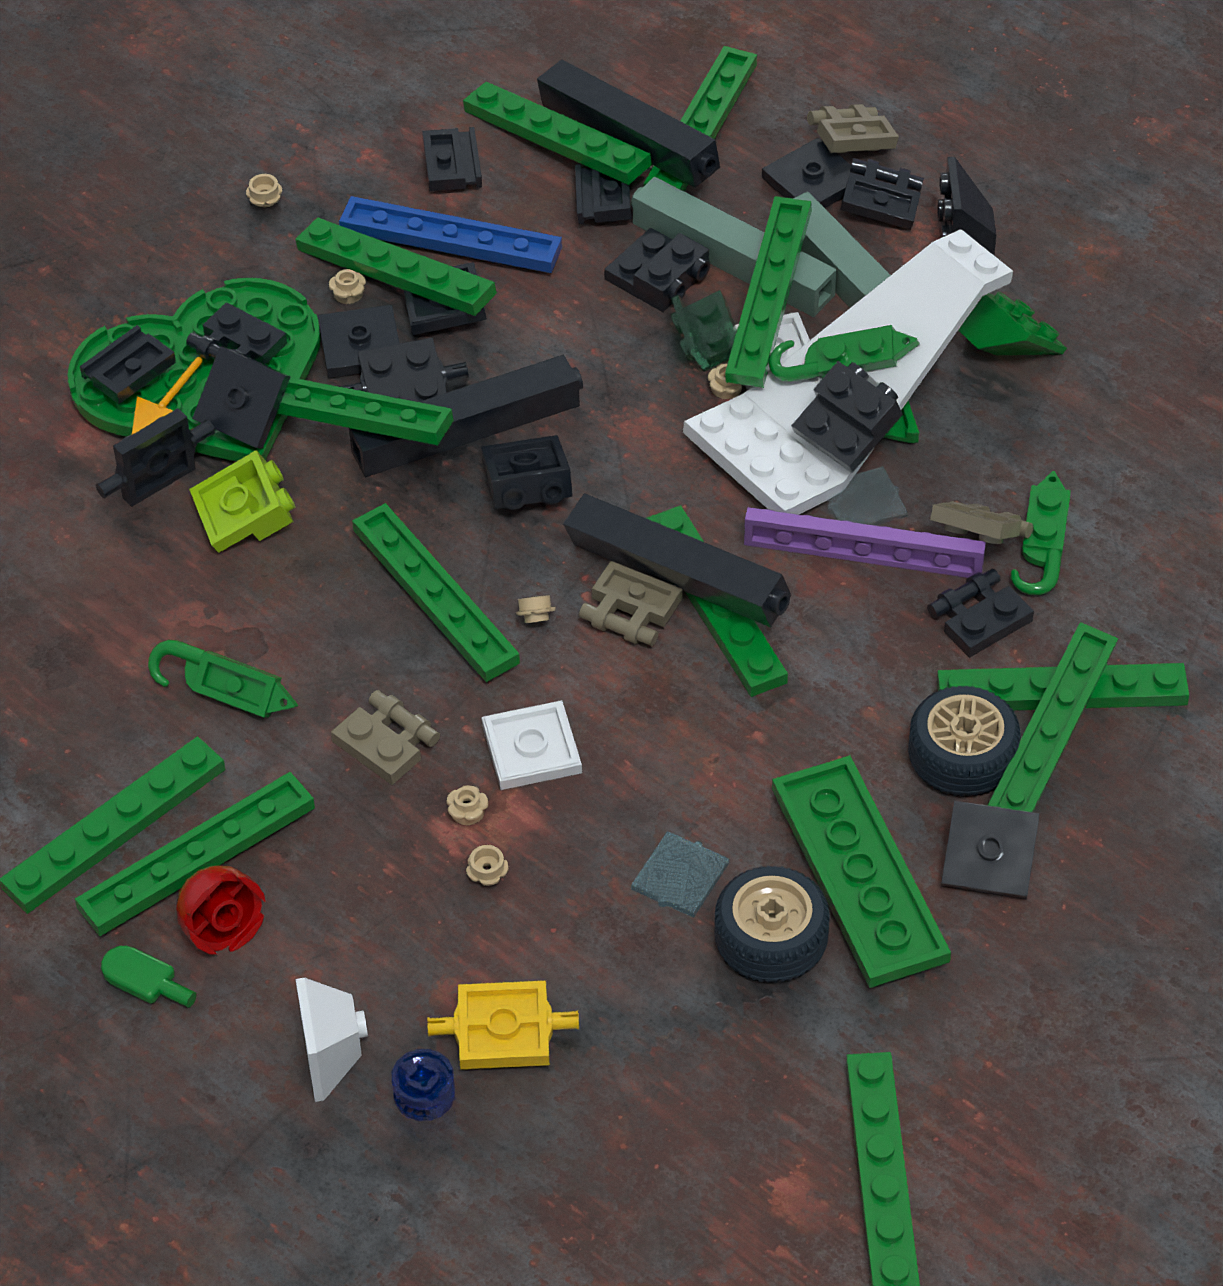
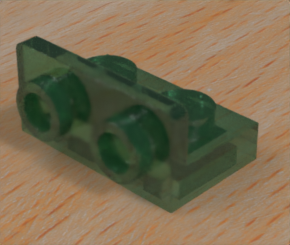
(706, 329)

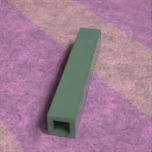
(730, 241)
(831, 243)

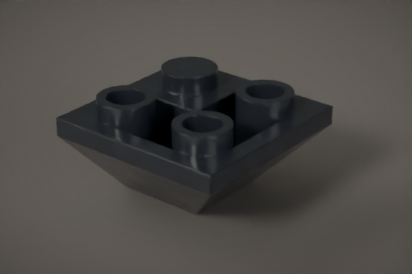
(965, 207)

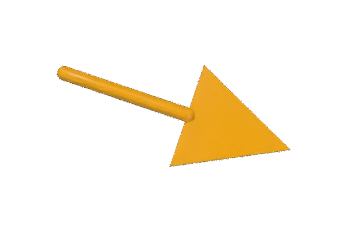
(147, 411)

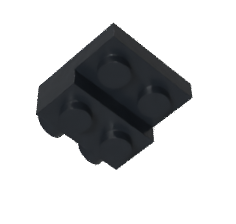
(659, 268)
(848, 415)
(527, 472)

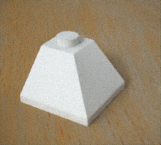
(330, 1033)

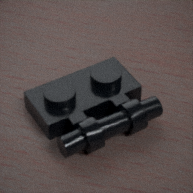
(879, 199)
(239, 332)
(985, 622)

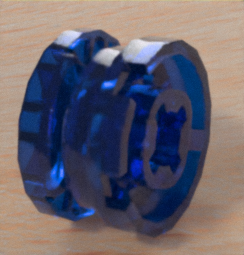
(423, 1082)

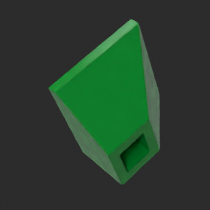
(1009, 329)

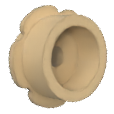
(264, 190)
(347, 286)
(719, 385)
(535, 608)
(467, 812)
(486, 857)

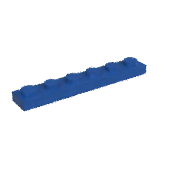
(452, 234)

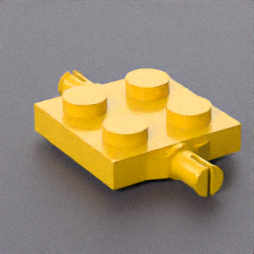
(503, 1024)

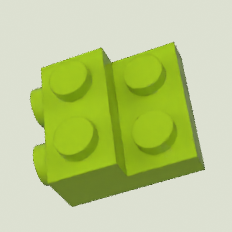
(243, 502)

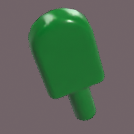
(143, 976)

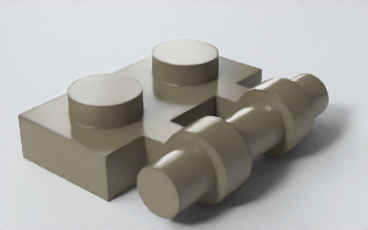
(853, 128)
(979, 519)
(633, 593)
(377, 745)

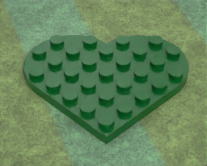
(259, 297)

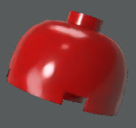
(220, 908)

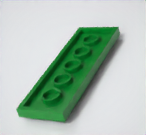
(860, 871)

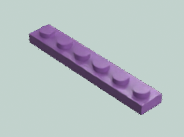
(863, 543)

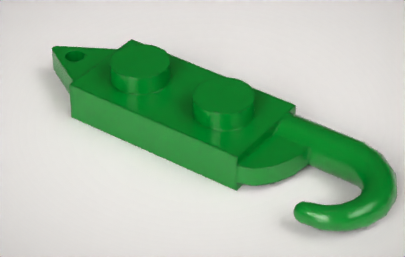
(868, 348)
(1044, 547)
(224, 678)

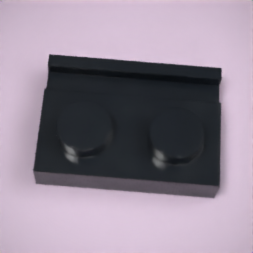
(451, 159)
(601, 197)
(128, 364)

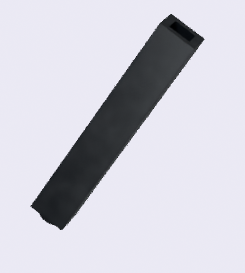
(605, 108)
(479, 413)
(678, 560)

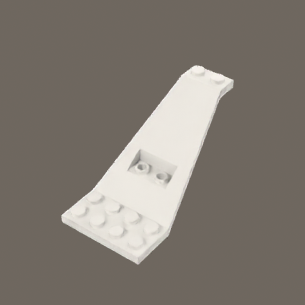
(922, 299)

